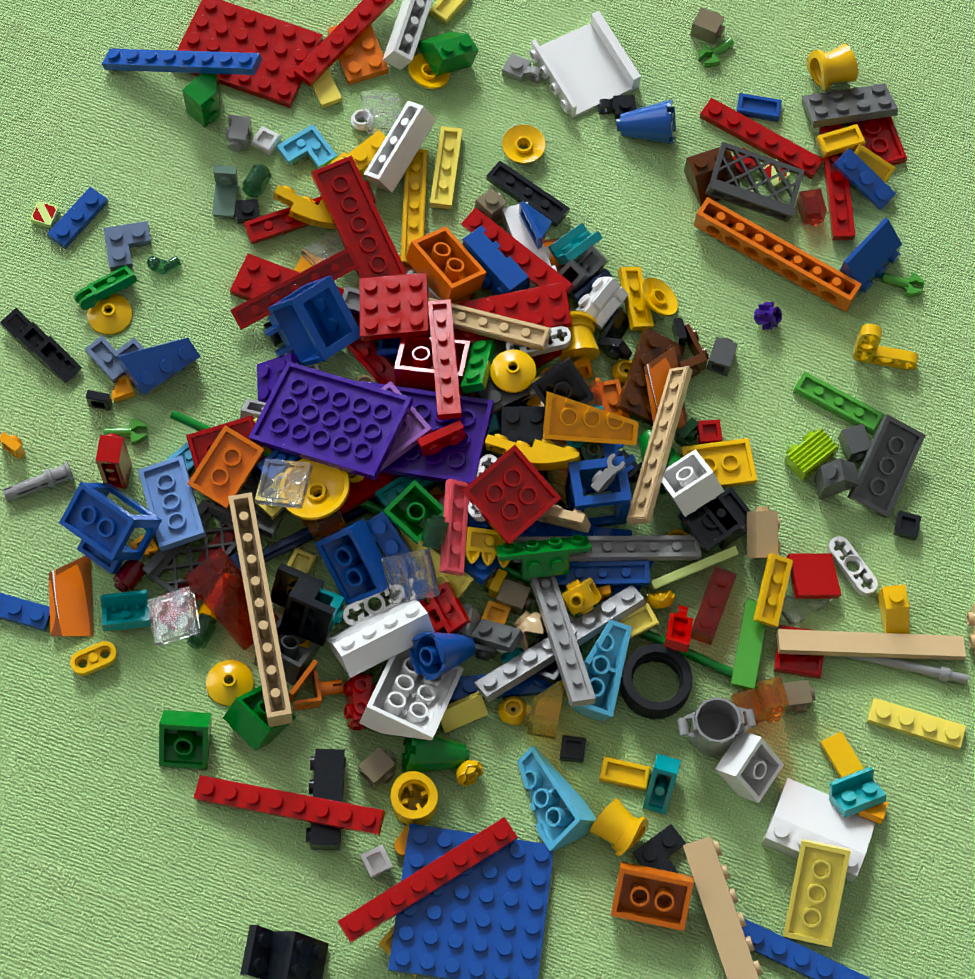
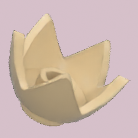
(529, 623)

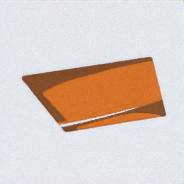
(656, 375)
(71, 599)

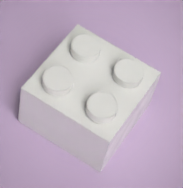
(691, 483)
(749, 766)

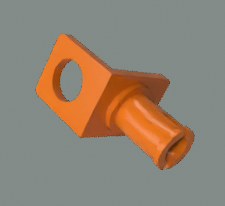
(320, 689)

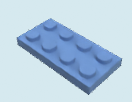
(173, 502)

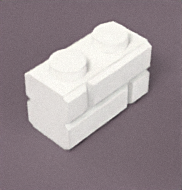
(602, 300)

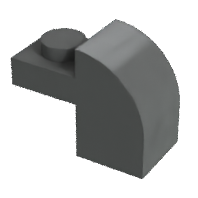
(584, 268)

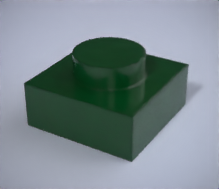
(687, 432)

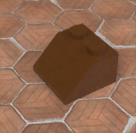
(700, 169)

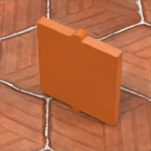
(302, 681)

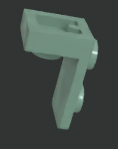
(225, 191)

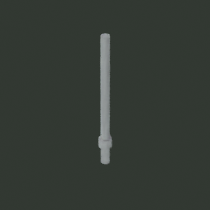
(942, 673)

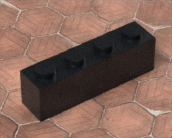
(327, 784)

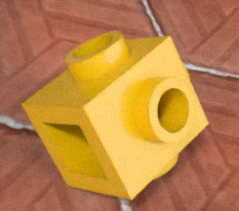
(581, 596)

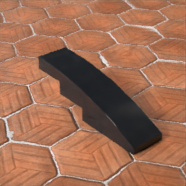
(40, 346)

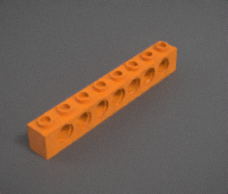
(777, 254)

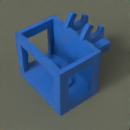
(313, 322)
(579, 484)
(106, 525)

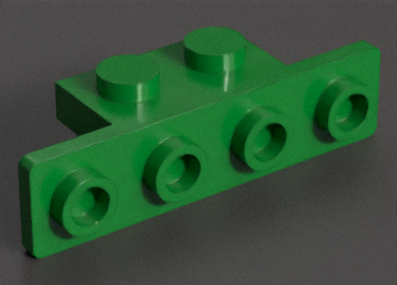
(544, 556)

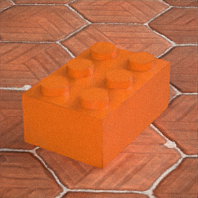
(448, 265)
(652, 896)

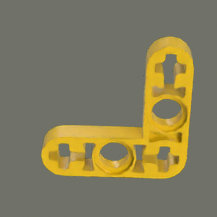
(868, 350)

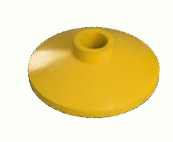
(423, 74)
(523, 136)
(659, 296)
(112, 322)
(513, 380)
(226, 693)

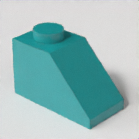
(661, 784)

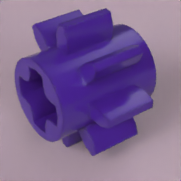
(767, 315)

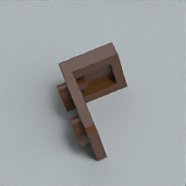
(700, 354)

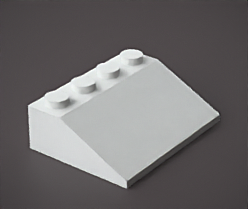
(379, 637)
(407, 702)
(812, 816)

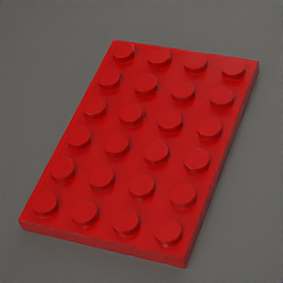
(232, 28)

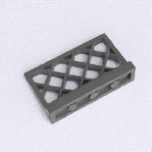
(747, 198)
(162, 560)

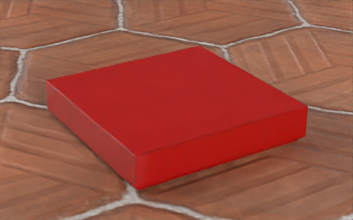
(814, 576)
(796, 664)

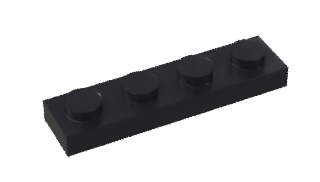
(524, 190)

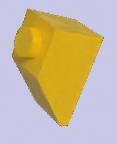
(894, 609)

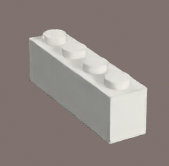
(406, 32)
(400, 146)
(516, 228)

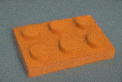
(363, 58)
(226, 466)

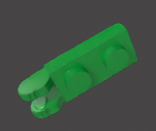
(105, 287)

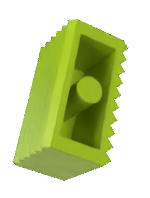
(811, 453)

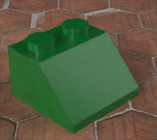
(448, 52)
(203, 98)
(411, 510)
(249, 719)
(184, 739)

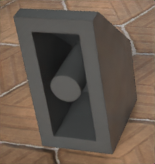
(835, 478)

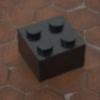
(565, 381)

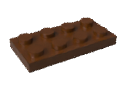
(634, 394)

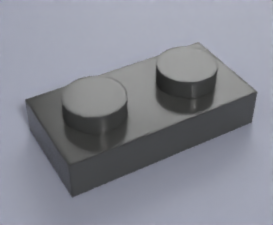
(497, 635)

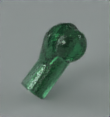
(162, 266)

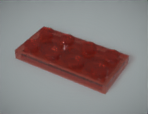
(222, 590)

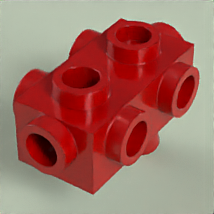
(358, 693)

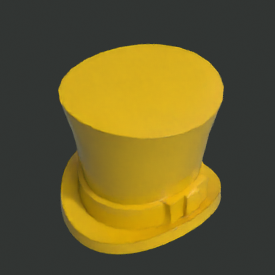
(832, 67)
(582, 337)
(414, 798)
(619, 827)

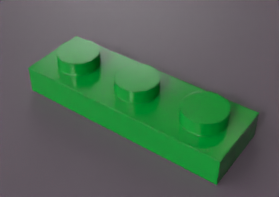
(478, 366)

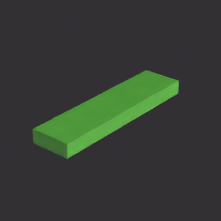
(838, 402)
(748, 649)

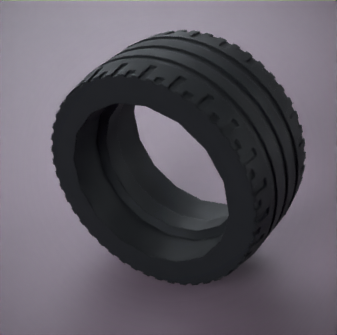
(667, 656)

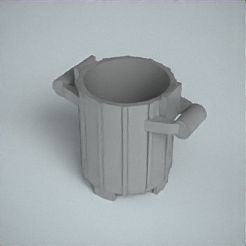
(716, 725)

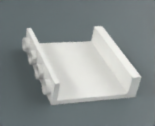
(586, 66)

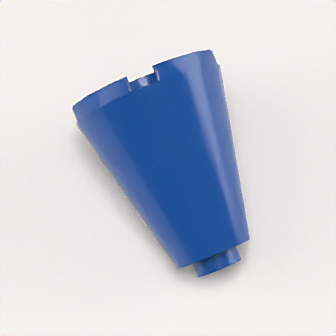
(649, 123)
(439, 653)

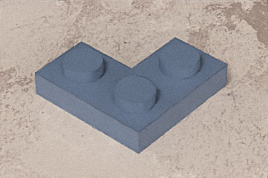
(122, 238)
(103, 355)

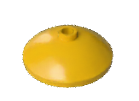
(329, 482)

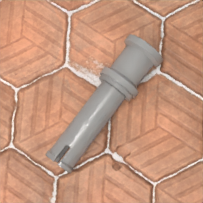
(47, 479)

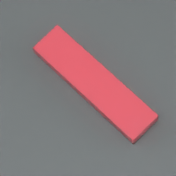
(456, 513)

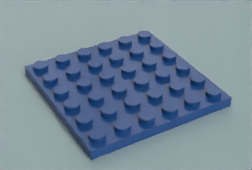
(480, 922)

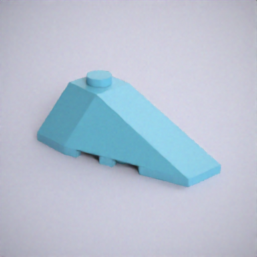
(605, 670)
(557, 806)

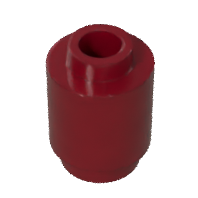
(129, 575)

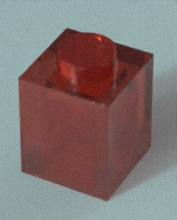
(811, 206)

